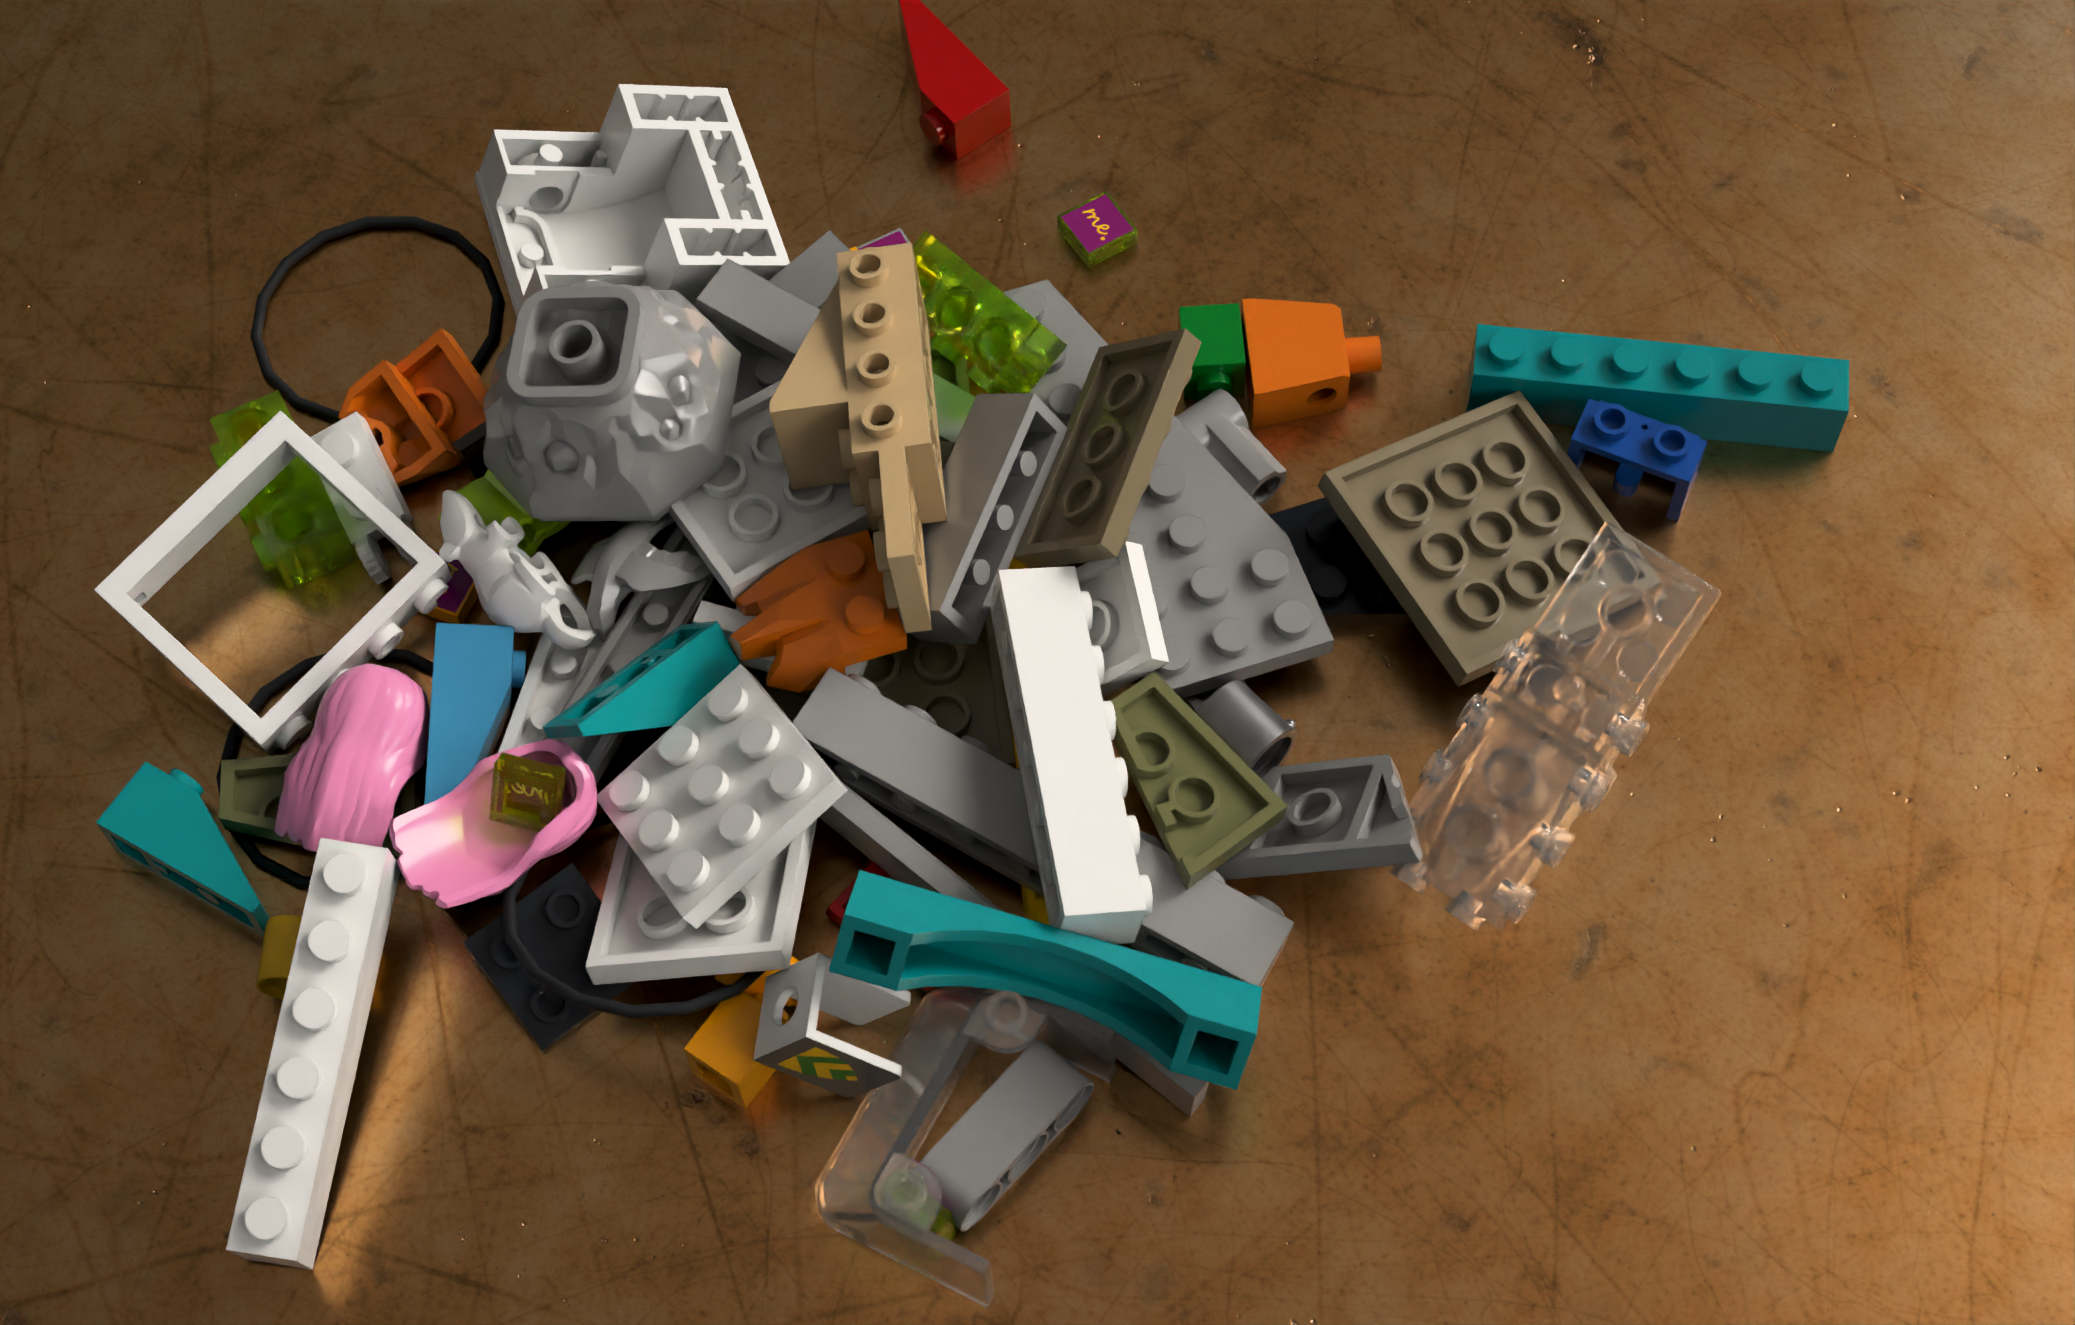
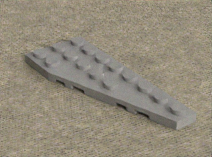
(1215, 560)

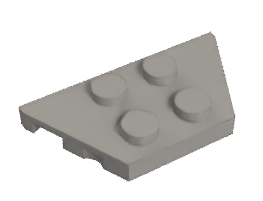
(1335, 819)

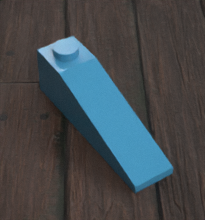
(468, 699)

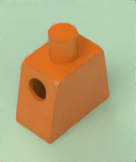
(1300, 359)

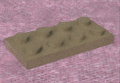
(1108, 450)

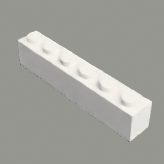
(1067, 755)
(314, 1055)

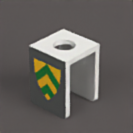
(815, 1055)

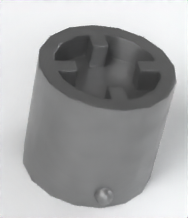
(1249, 727)

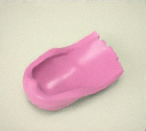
(356, 760)
(463, 856)

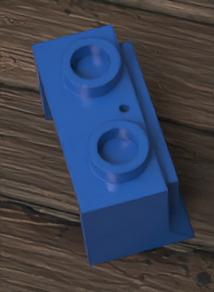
(1640, 447)

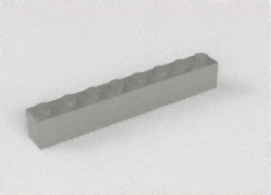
(981, 808)

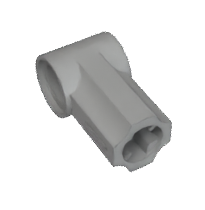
(1225, 433)

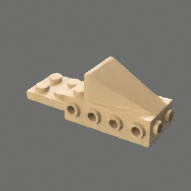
(866, 414)

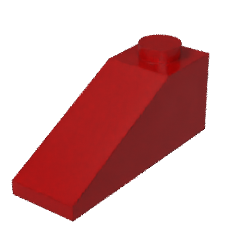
(955, 92)

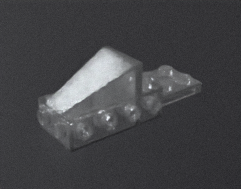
(1551, 728)

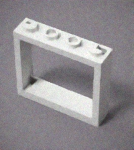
(207, 514)

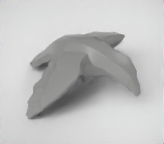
(632, 564)

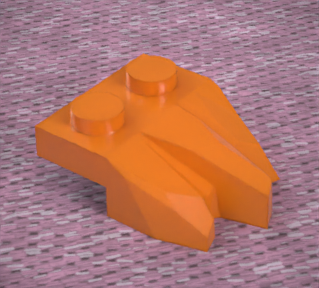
(420, 407)
(819, 614)

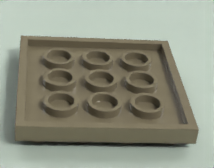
(1471, 526)

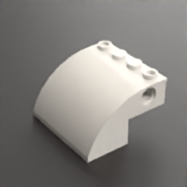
(637, 204)

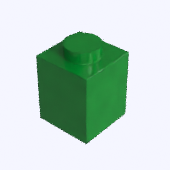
(1221, 354)

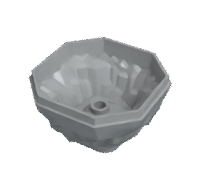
(609, 403)

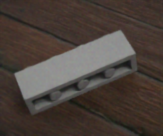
(989, 498)

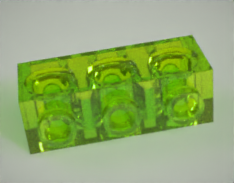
(981, 323)
(294, 511)

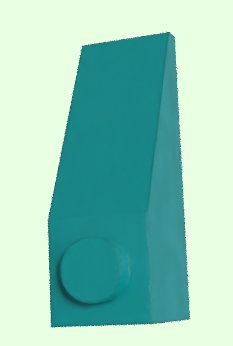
(654, 686)
(171, 833)

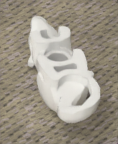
(508, 581)

